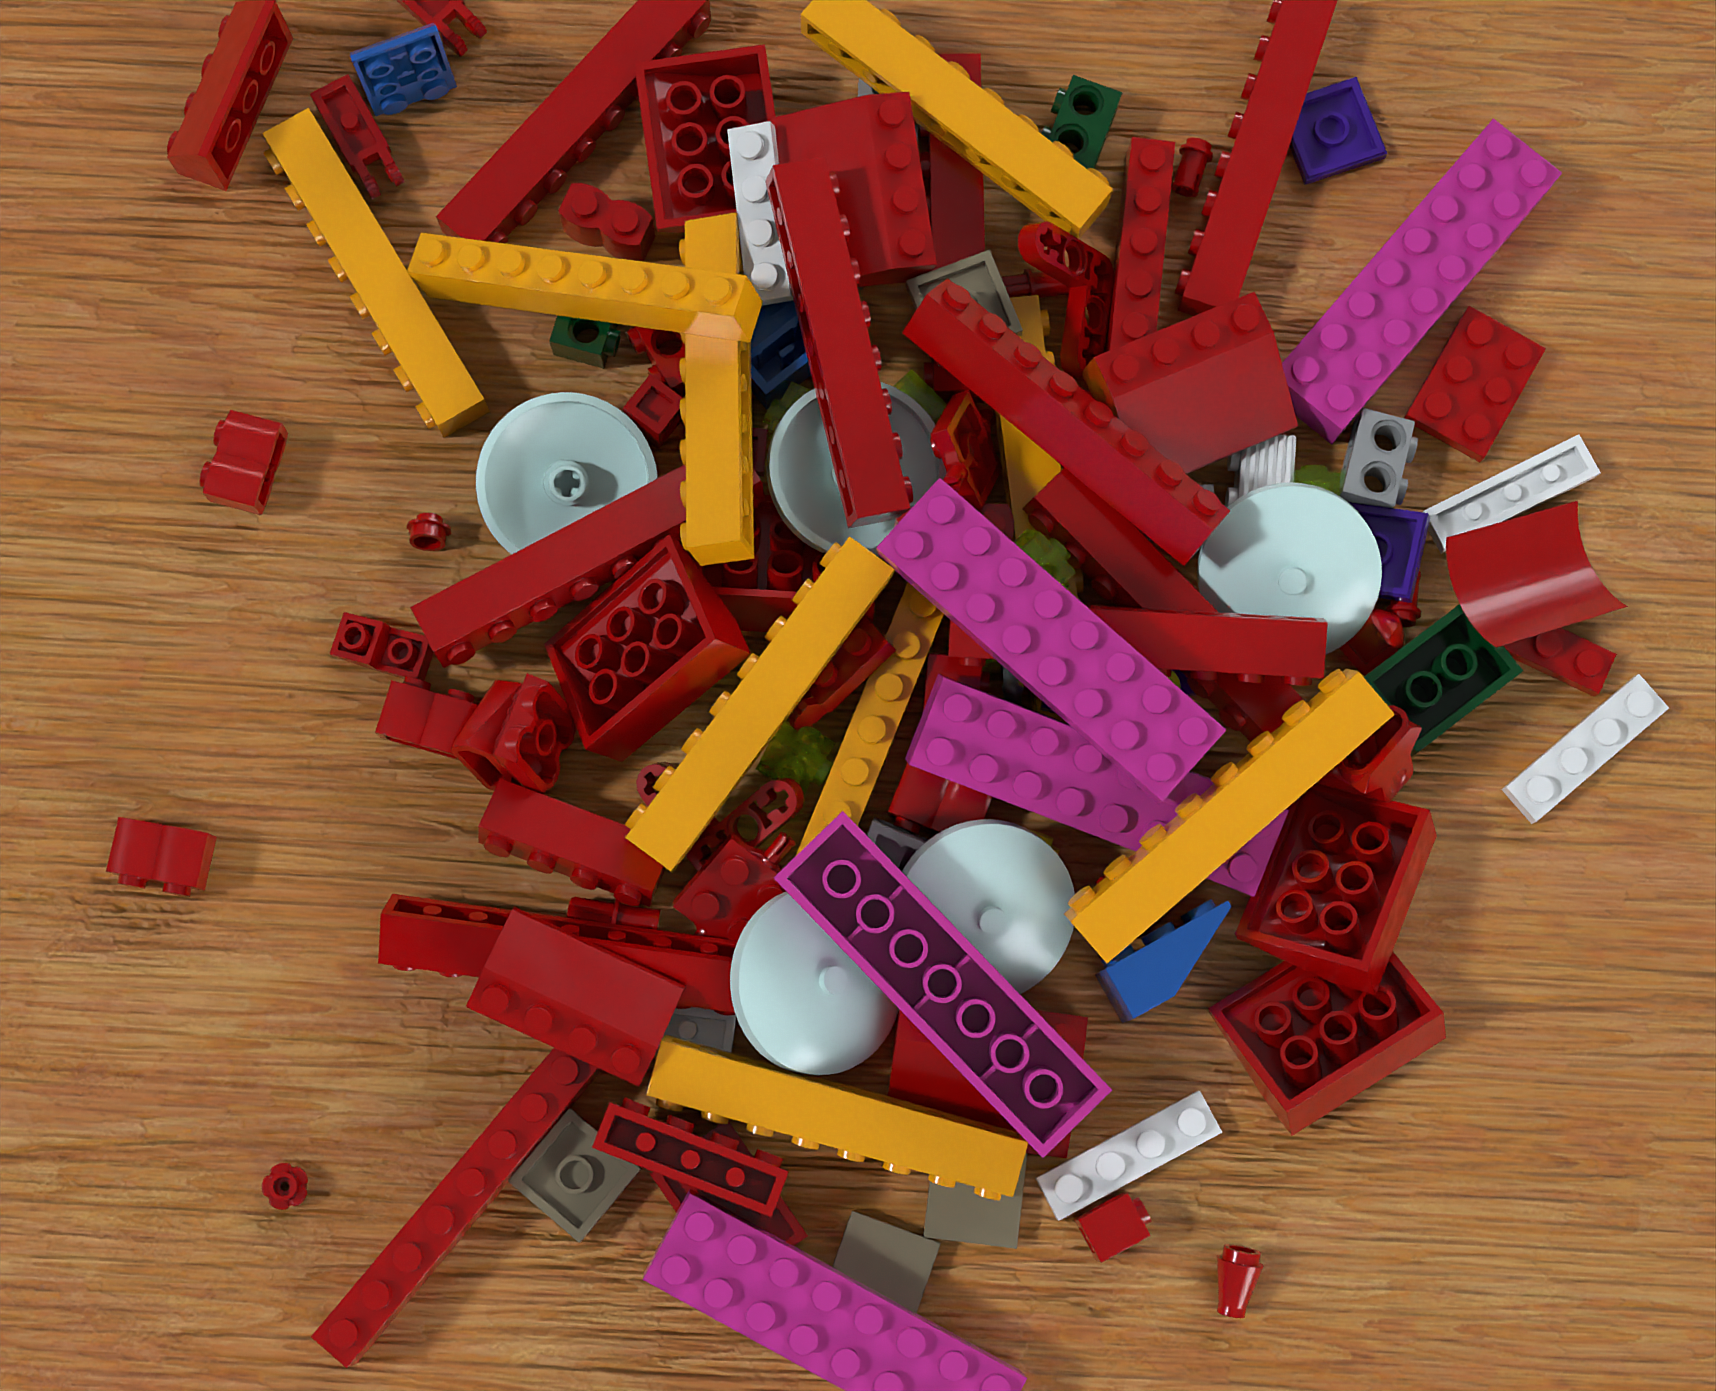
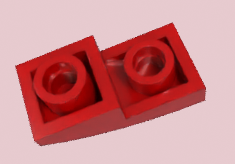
(381, 647)

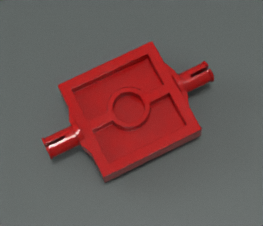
(967, 449)
(732, 886)

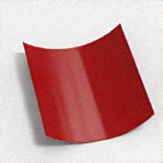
(1526, 576)

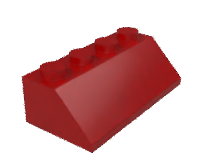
(230, 93)
(575, 996)

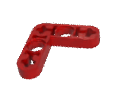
(1090, 285)
(713, 834)

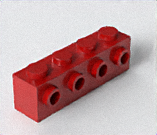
(568, 842)
(690, 1159)

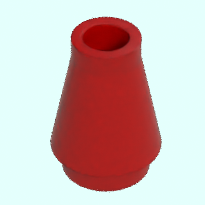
(1237, 1277)

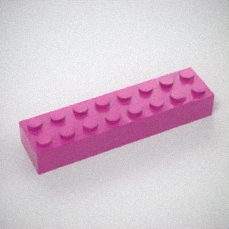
(1414, 279)
(1050, 641)
(1057, 774)
(943, 984)
(812, 1309)

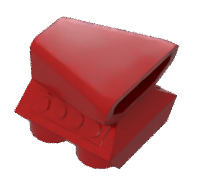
(517, 734)
(1380, 763)

